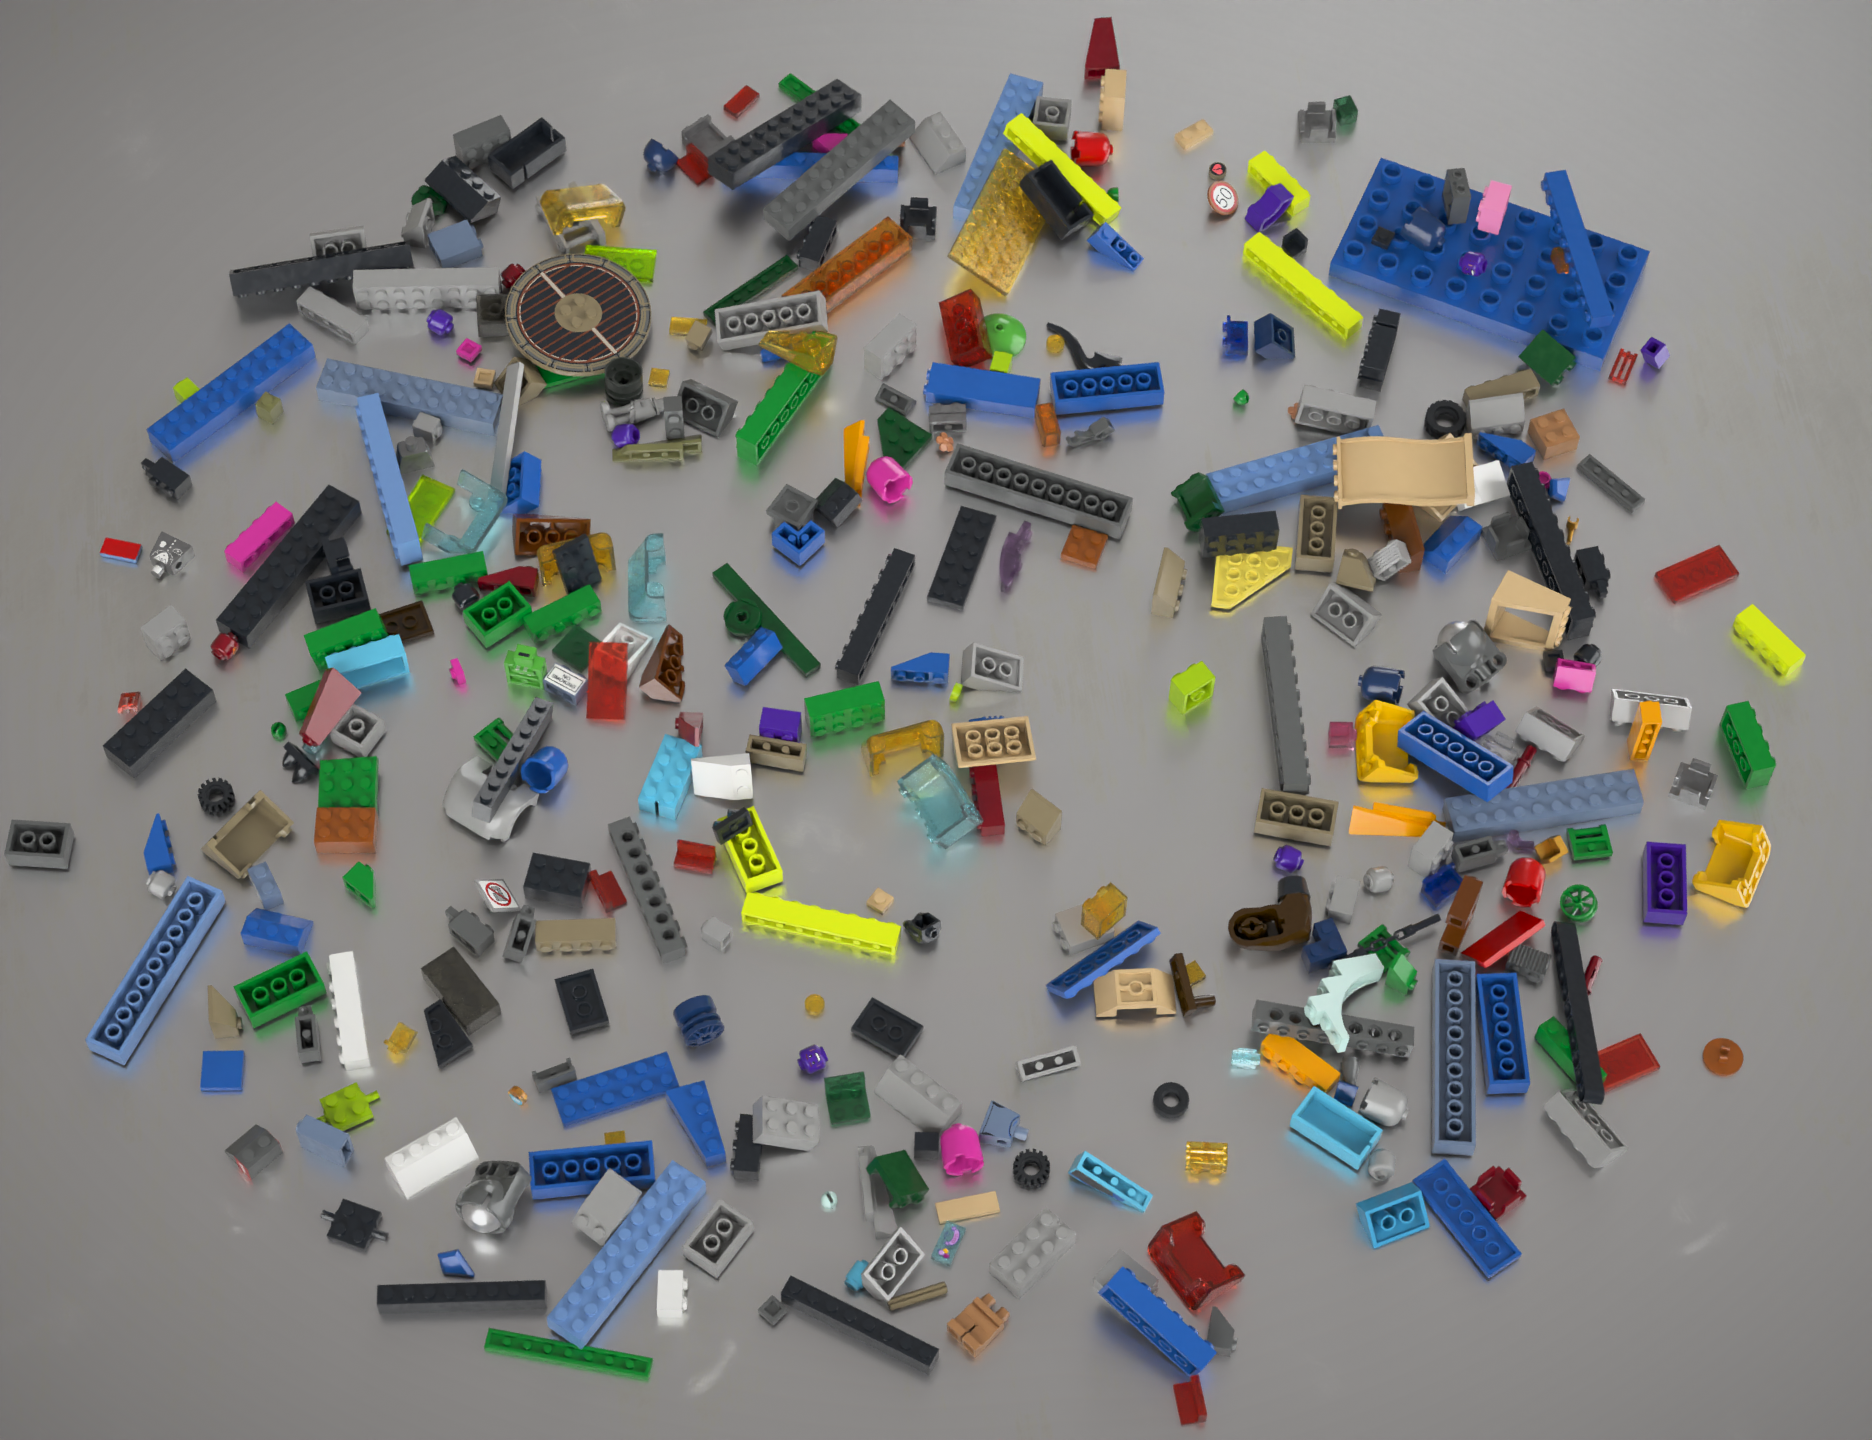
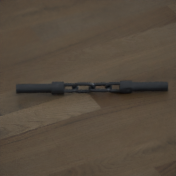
(1407, 931)

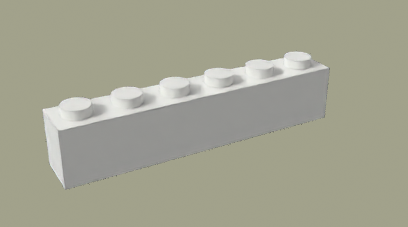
(349, 1011)

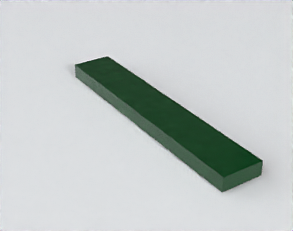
(754, 287)

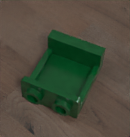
(1548, 358)
(1198, 500)
(900, 1178)

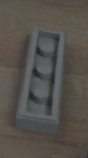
(1610, 483)

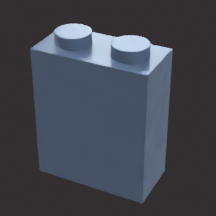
(455, 244)
(324, 1140)

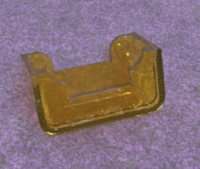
(581, 203)
(601, 546)
(926, 734)

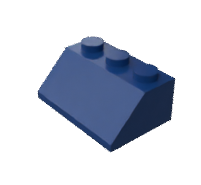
(523, 484)
(1451, 542)
(276, 931)

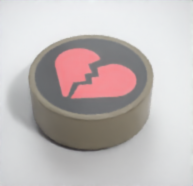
(1217, 171)

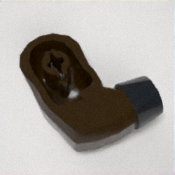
(1278, 924)

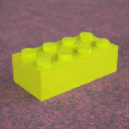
(754, 856)

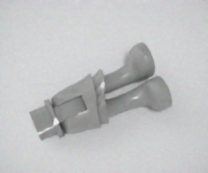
(639, 410)

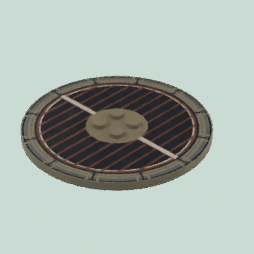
(577, 314)

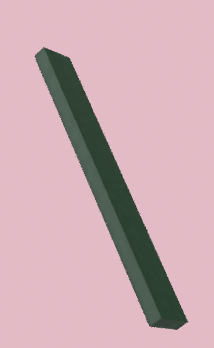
(792, 647)

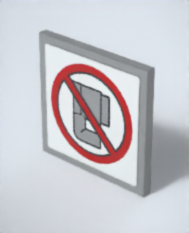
(497, 895)

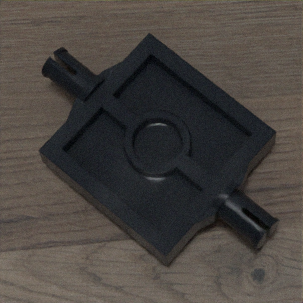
(354, 1225)

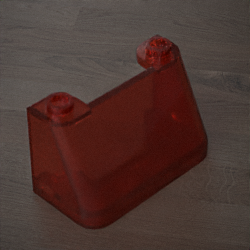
(1191, 1263)

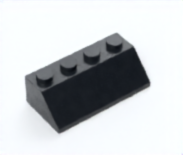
(463, 189)

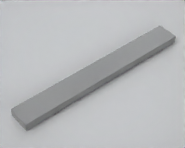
(507, 426)

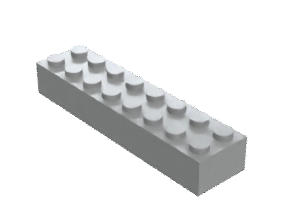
(424, 287)

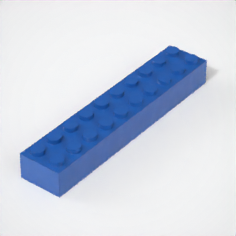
(231, 393)

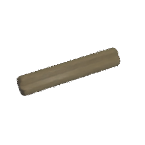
(917, 1296)

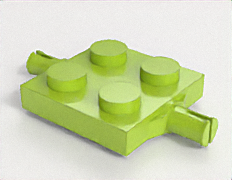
(347, 1107)

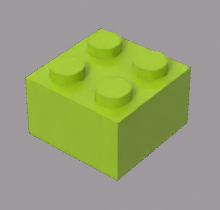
(1191, 687)

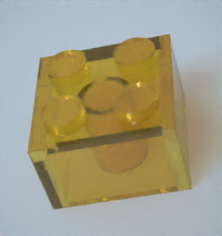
(1103, 910)

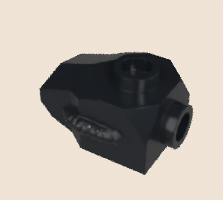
(923, 927)

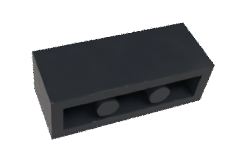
(817, 243)
(747, 1154)

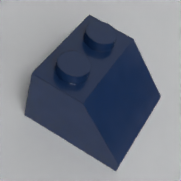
(1274, 338)

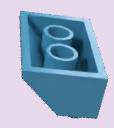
(1393, 1214)

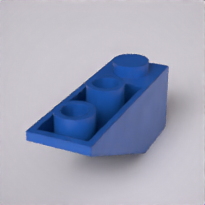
(1113, 246)
(1506, 449)
(928, 668)
(156, 849)

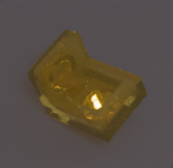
(401, 1038)

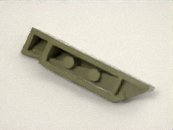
(659, 450)

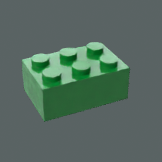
(497, 614)

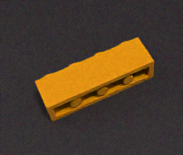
(1644, 730)
(1300, 1062)

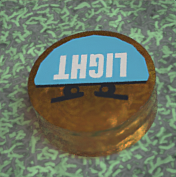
(518, 1095)

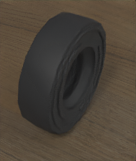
(1171, 1088)

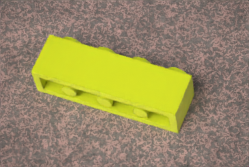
(1269, 172)
(1769, 640)

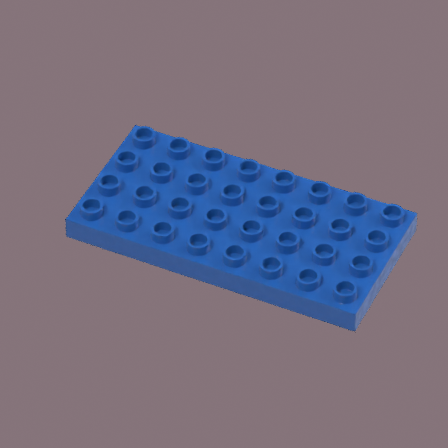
(1520, 285)

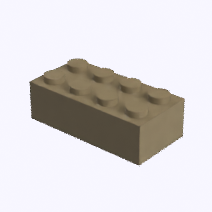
(1316, 533)
(1296, 817)

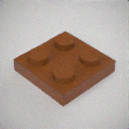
(1084, 546)

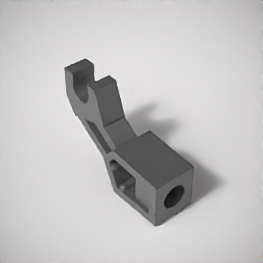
(1096, 431)

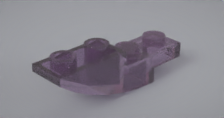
(1011, 555)

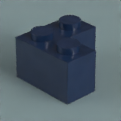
(1327, 946)

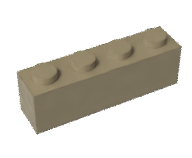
(1520, 382)
(575, 934)

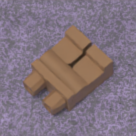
(978, 1324)

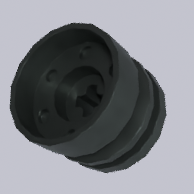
(623, 380)

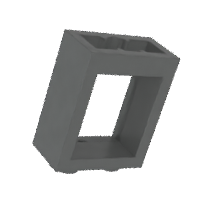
(1457, 194)

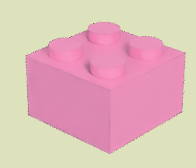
(1493, 207)

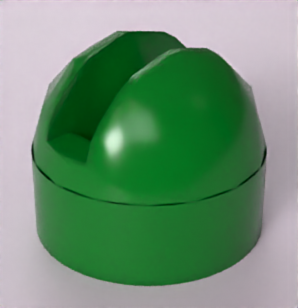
(1114, 193)
(1242, 397)
(281, 731)

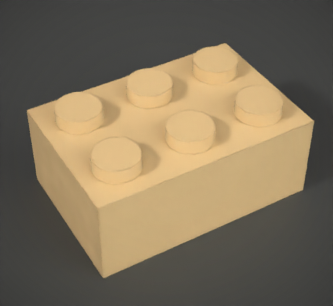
(1112, 99)

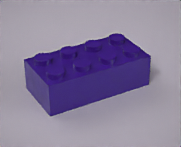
(1664, 883)

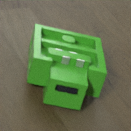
(525, 667)

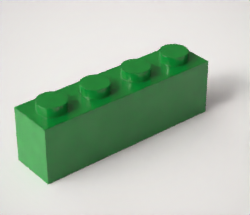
(447, 572)
(562, 614)
(1555, 1041)

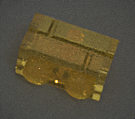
(1206, 1157)

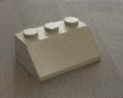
(1168, 584)

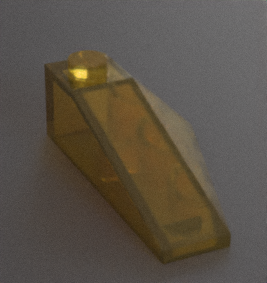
(804, 350)

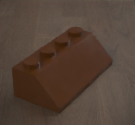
(1402, 525)

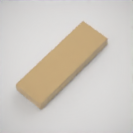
(967, 1207)

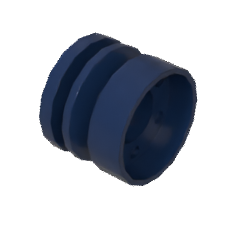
(698, 1020)

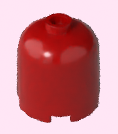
(1090, 148)
(1524, 882)

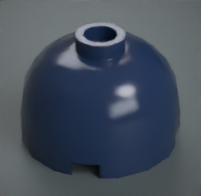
(659, 157)

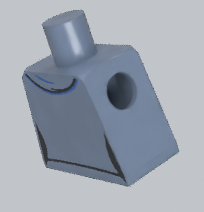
(1001, 1126)

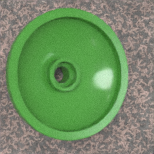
(1010, 337)

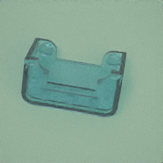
(646, 598)

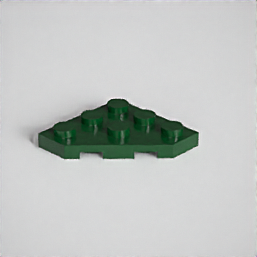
(901, 437)

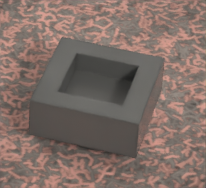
(772, 1310)

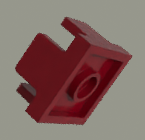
(1498, 1191)

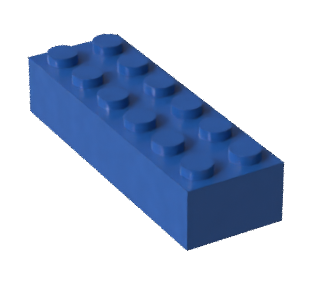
(1107, 388)
(1455, 756)
(1501, 1033)
(581, 1168)
(1157, 1322)

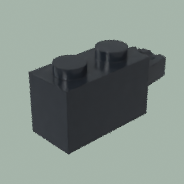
(167, 477)
(1593, 570)

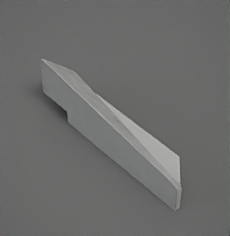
(875, 1196)

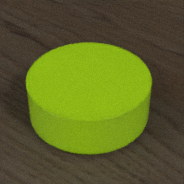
(956, 692)

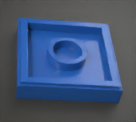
(222, 1070)

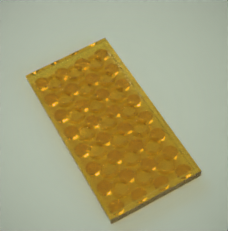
(999, 227)

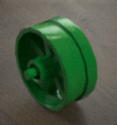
(1579, 903)

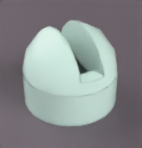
(825, 1201)

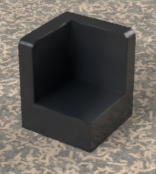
(1295, 243)
(926, 1145)

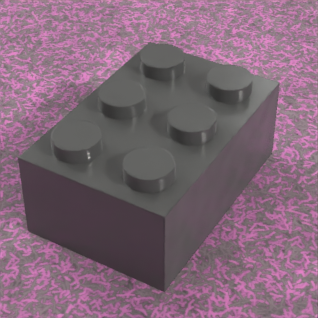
(479, 141)
(39, 844)

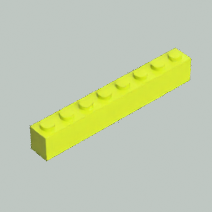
(1042, 149)
(1303, 285)
(821, 923)

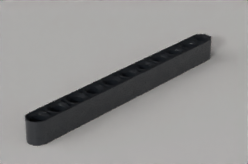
(1577, 1013)

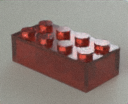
(965, 329)

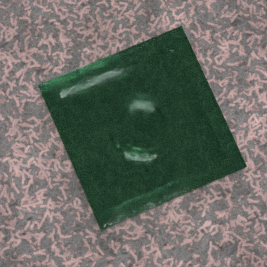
(575, 648)

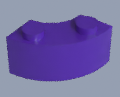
(1269, 207)

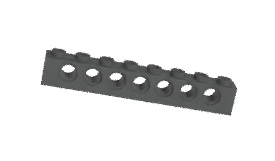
(668, 949)
(1363, 1032)

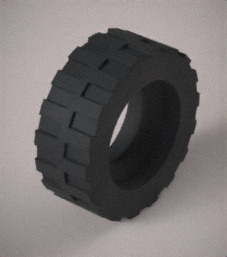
(1449, 408)

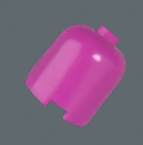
(888, 479)
(961, 1150)

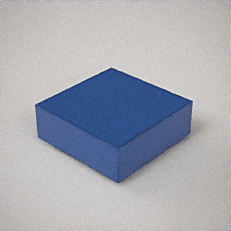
(1345, 1093)

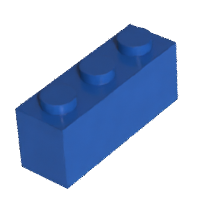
(753, 656)

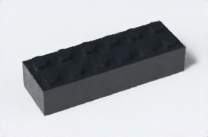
(159, 723)

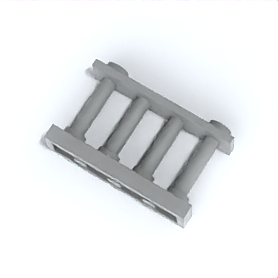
(596, 230)

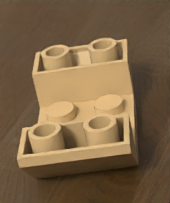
(1134, 991)

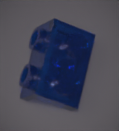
(1236, 336)
(1441, 885)

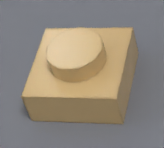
(484, 378)
(880, 901)

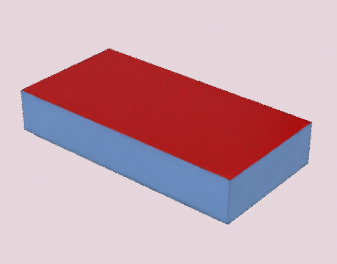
(121, 550)

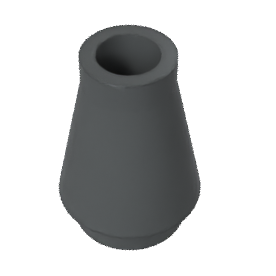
(1350, 1069)

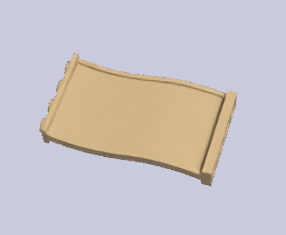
(1404, 471)

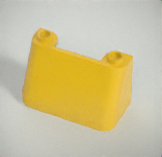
(1376, 744)
(1735, 862)

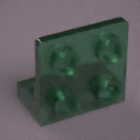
(847, 1098)

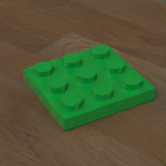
(349, 782)

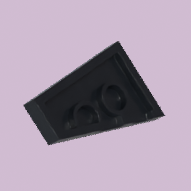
(446, 1034)

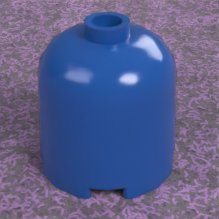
(544, 769)

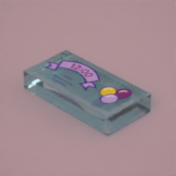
(948, 1243)

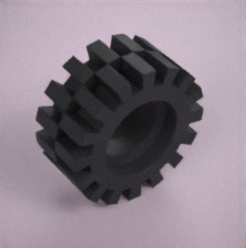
(217, 806)
(1031, 1157)

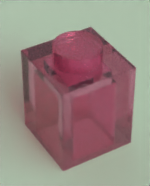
(1341, 734)

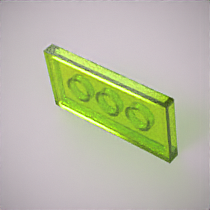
(637, 261)
(428, 502)

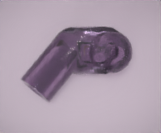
(1514, 839)

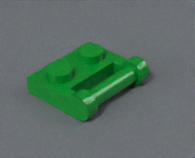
(491, 741)
(1589, 847)
(1385, 955)

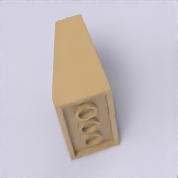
(1526, 595)

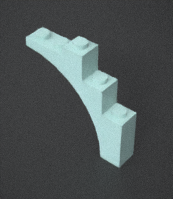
(1343, 980)

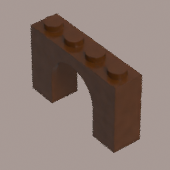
(1460, 915)

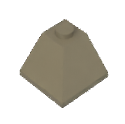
(1355, 571)
(222, 1016)

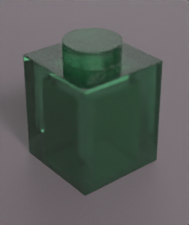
(1345, 110)

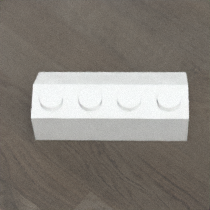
(431, 1158)

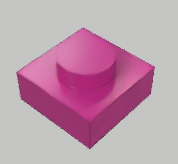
(469, 350)
(456, 671)

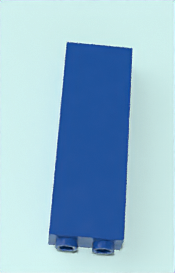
(982, 390)

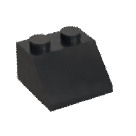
(837, 502)

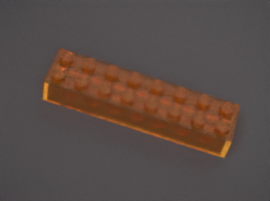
(857, 264)

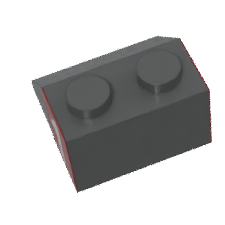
(254, 1150)

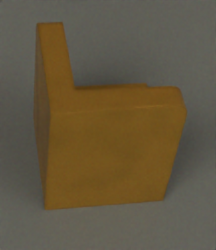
(1550, 849)

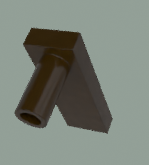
(1181, 979)

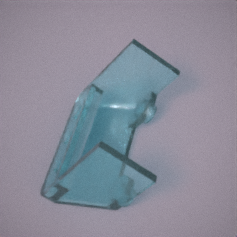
(486, 501)

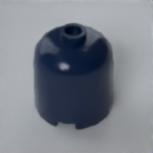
(1424, 230)
(1382, 684)

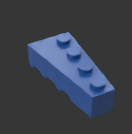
(696, 1115)

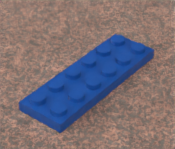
(1103, 959)
(614, 1089)
(1467, 1218)

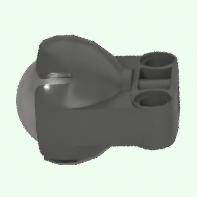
(1468, 654)
(491, 1196)

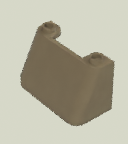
(248, 835)

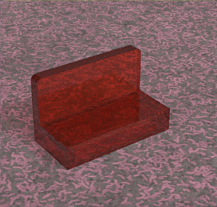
(694, 164)
(695, 856)
(607, 890)
(1190, 1401)

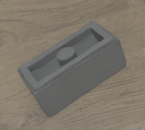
(895, 399)

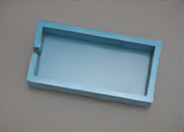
(371, 661)
(669, 777)
(1335, 1127)

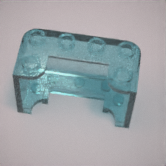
(940, 801)

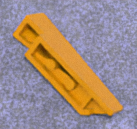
(855, 455)
(1390, 821)

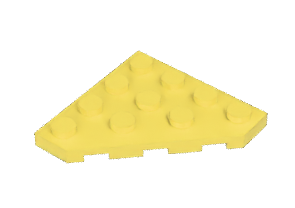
(1245, 573)

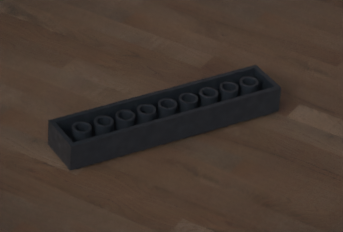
(784, 134)
(318, 268)
(1549, 547)
(288, 566)

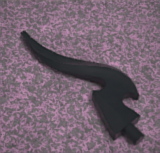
(1099, 359)

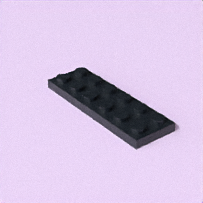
(961, 558)

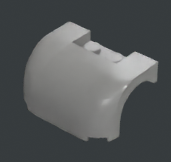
(465, 787)

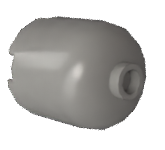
(1384, 1104)

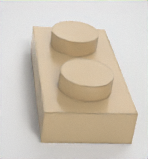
(1193, 134)

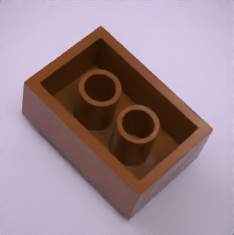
(346, 830)

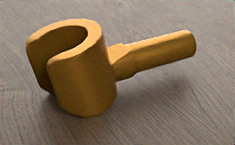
(1571, 526)

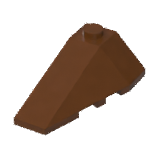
(536, 530)
(664, 670)

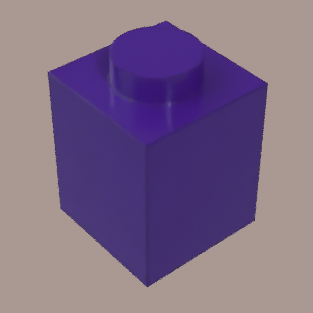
(1655, 352)

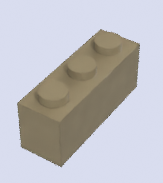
(776, 752)

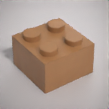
(1553, 434)

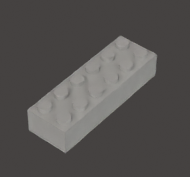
(749, 322)

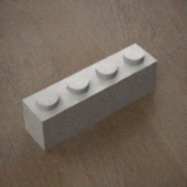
(332, 315)

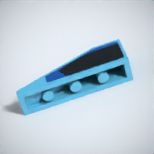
(1109, 1181)

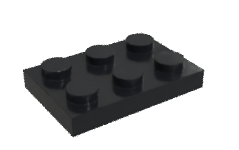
(577, 564)
(581, 1001)
(887, 1028)

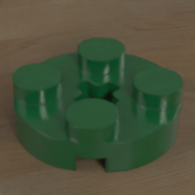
(439, 204)
(747, 626)

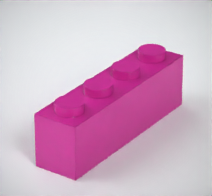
(259, 536)

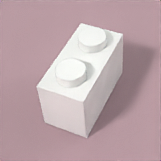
(671, 1293)

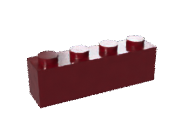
(988, 799)

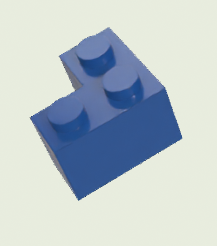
(798, 545)

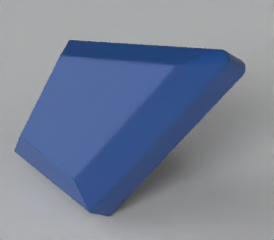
(1559, 488)
(454, 1263)

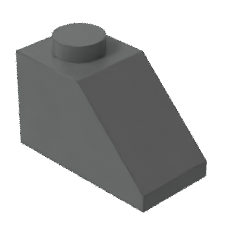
(1221, 1334)

